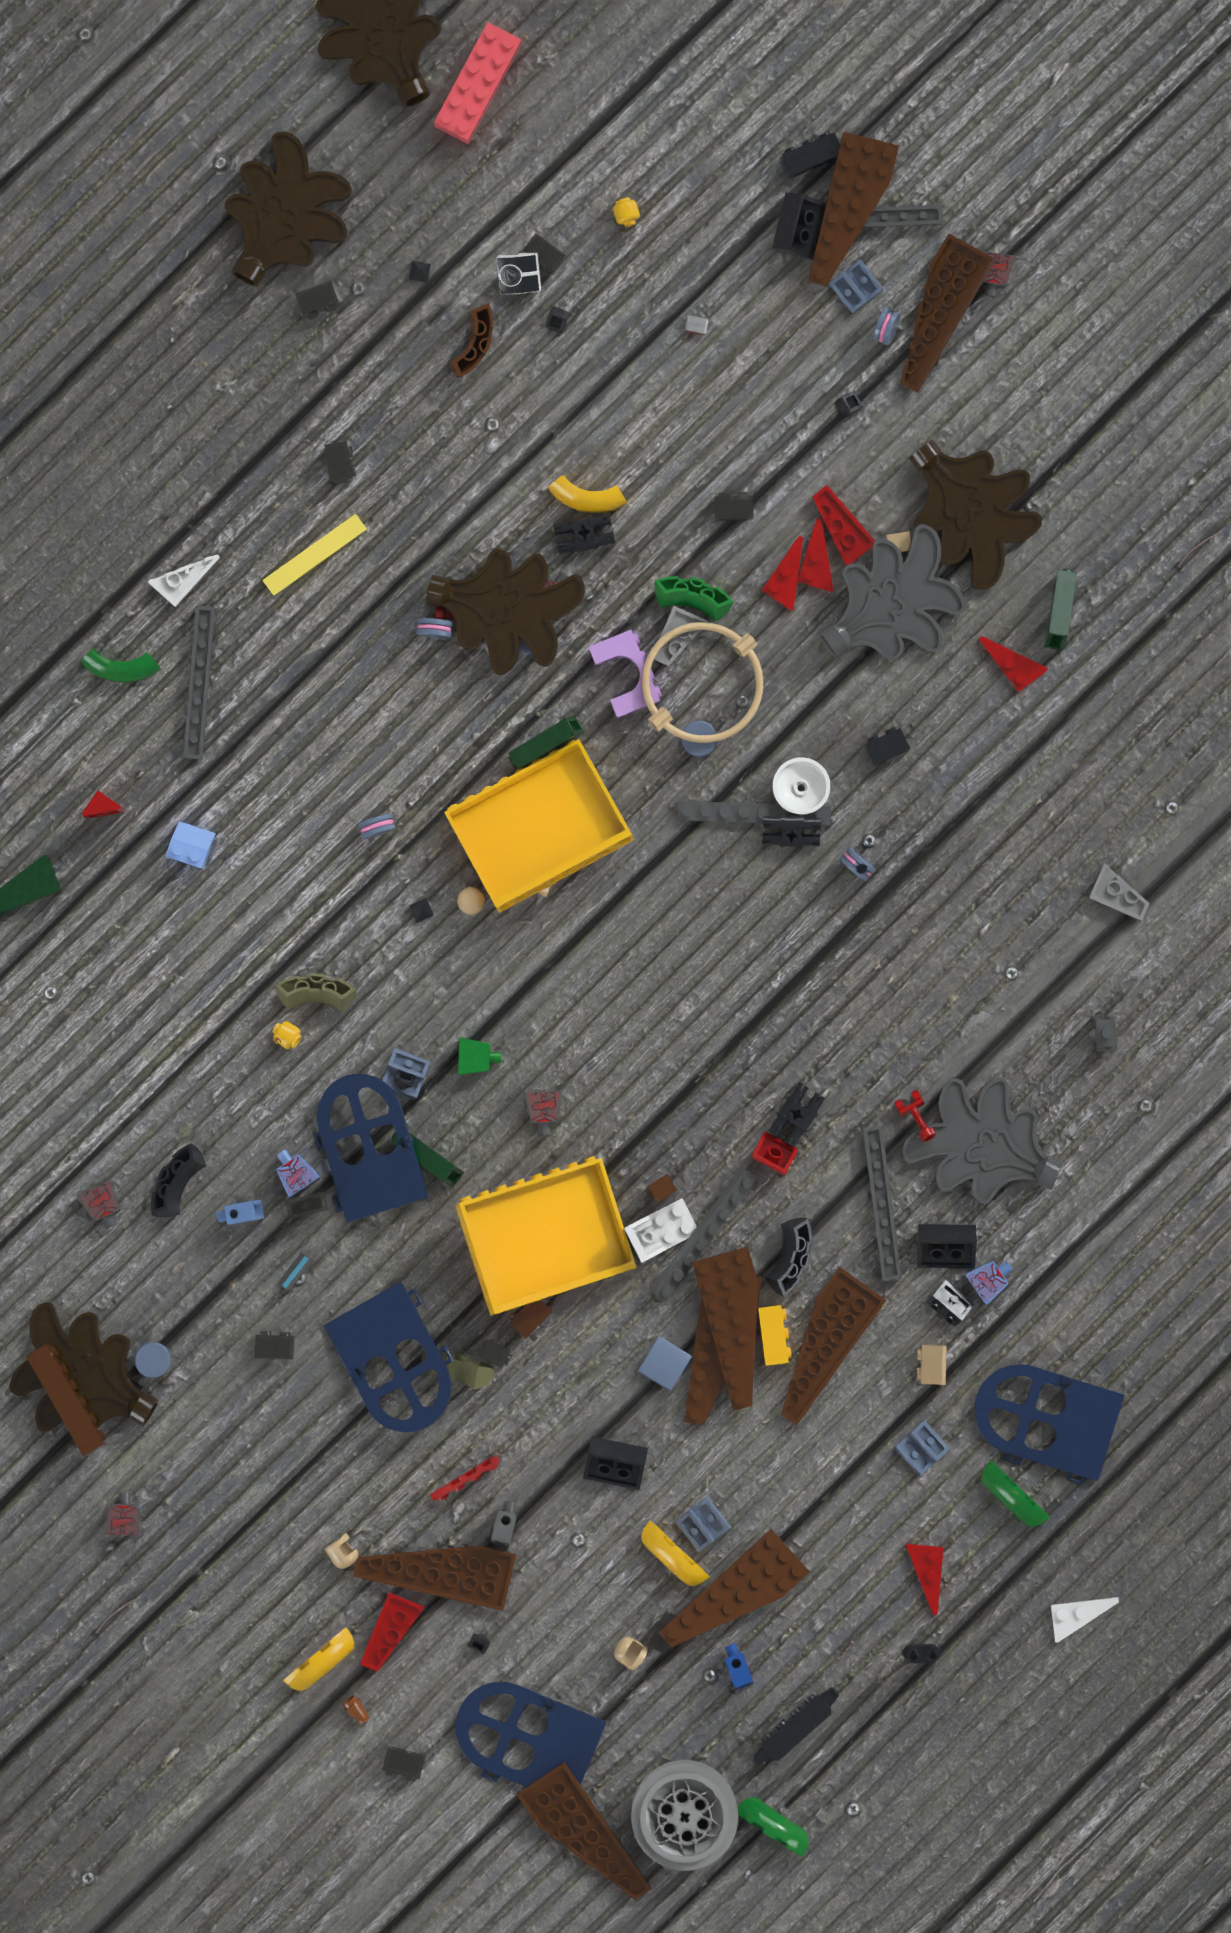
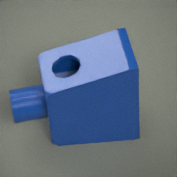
(740, 1676)

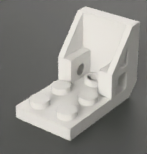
(661, 1230)

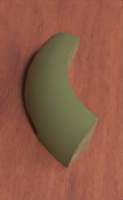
(317, 989)
(466, 1370)

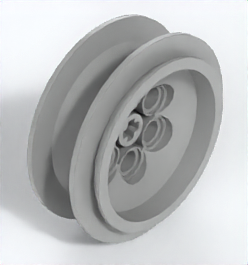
(661, 1788)

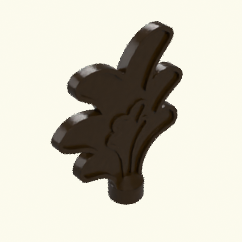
(382, 40)
(283, 210)
(970, 511)
(507, 606)
(94, 1367)

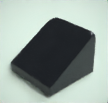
(557, 319)
(848, 404)

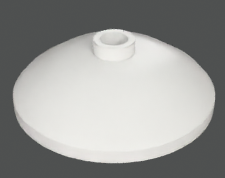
(804, 773)

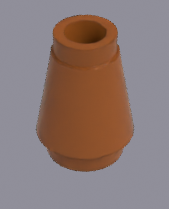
(355, 1709)

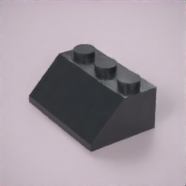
(799, 225)
(946, 1246)
(615, 1463)

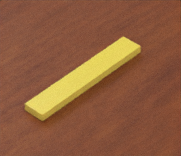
(314, 555)

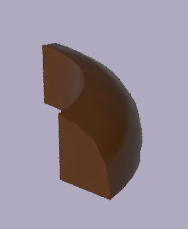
(478, 343)

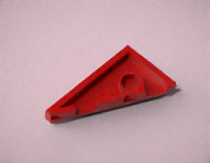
(815, 567)
(783, 581)
(1017, 668)
(928, 1566)

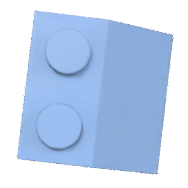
(190, 845)

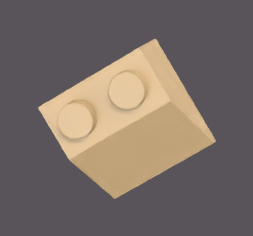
(932, 1364)

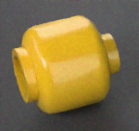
(626, 212)
(286, 1035)

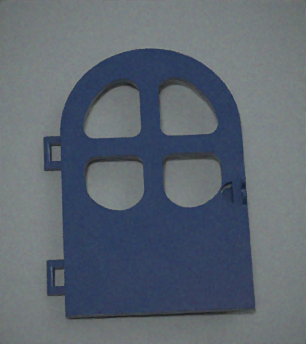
(379, 1179)
(375, 1331)
(1081, 1428)
(568, 1737)

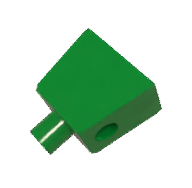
(476, 1057)

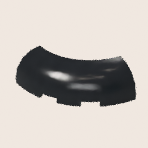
(173, 1179)
(794, 1256)

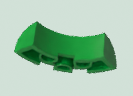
(694, 594)
(120, 670)
(1012, 1496)
(774, 1825)

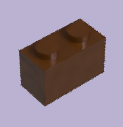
(661, 1188)
(529, 1317)

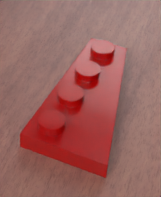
(844, 528)
(473, 1475)
(392, 1624)

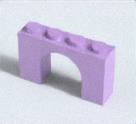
(626, 647)

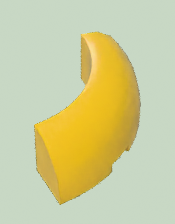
(585, 500)
(672, 1556)
(321, 1662)

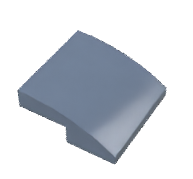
(856, 286)
(407, 1064)
(664, 1363)
(921, 1448)
(703, 1524)

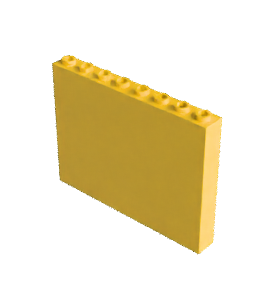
(539, 825)
(545, 1235)

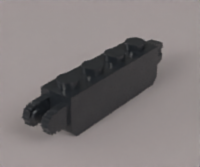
(797, 1727)

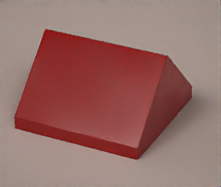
(100, 806)
(774, 1153)

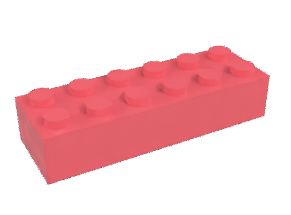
(478, 83)

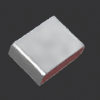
(696, 325)

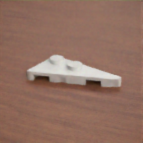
(179, 583)
(1074, 1615)

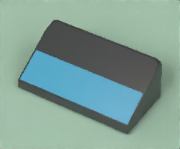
(295, 1271)

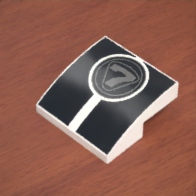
(518, 273)

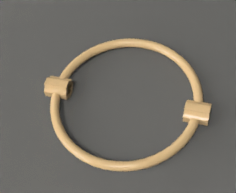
(662, 718)

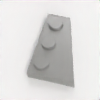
(675, 646)
(1118, 895)

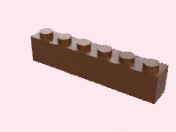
(66, 1400)

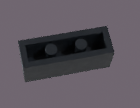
(811, 154)

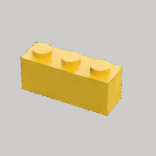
(774, 1335)

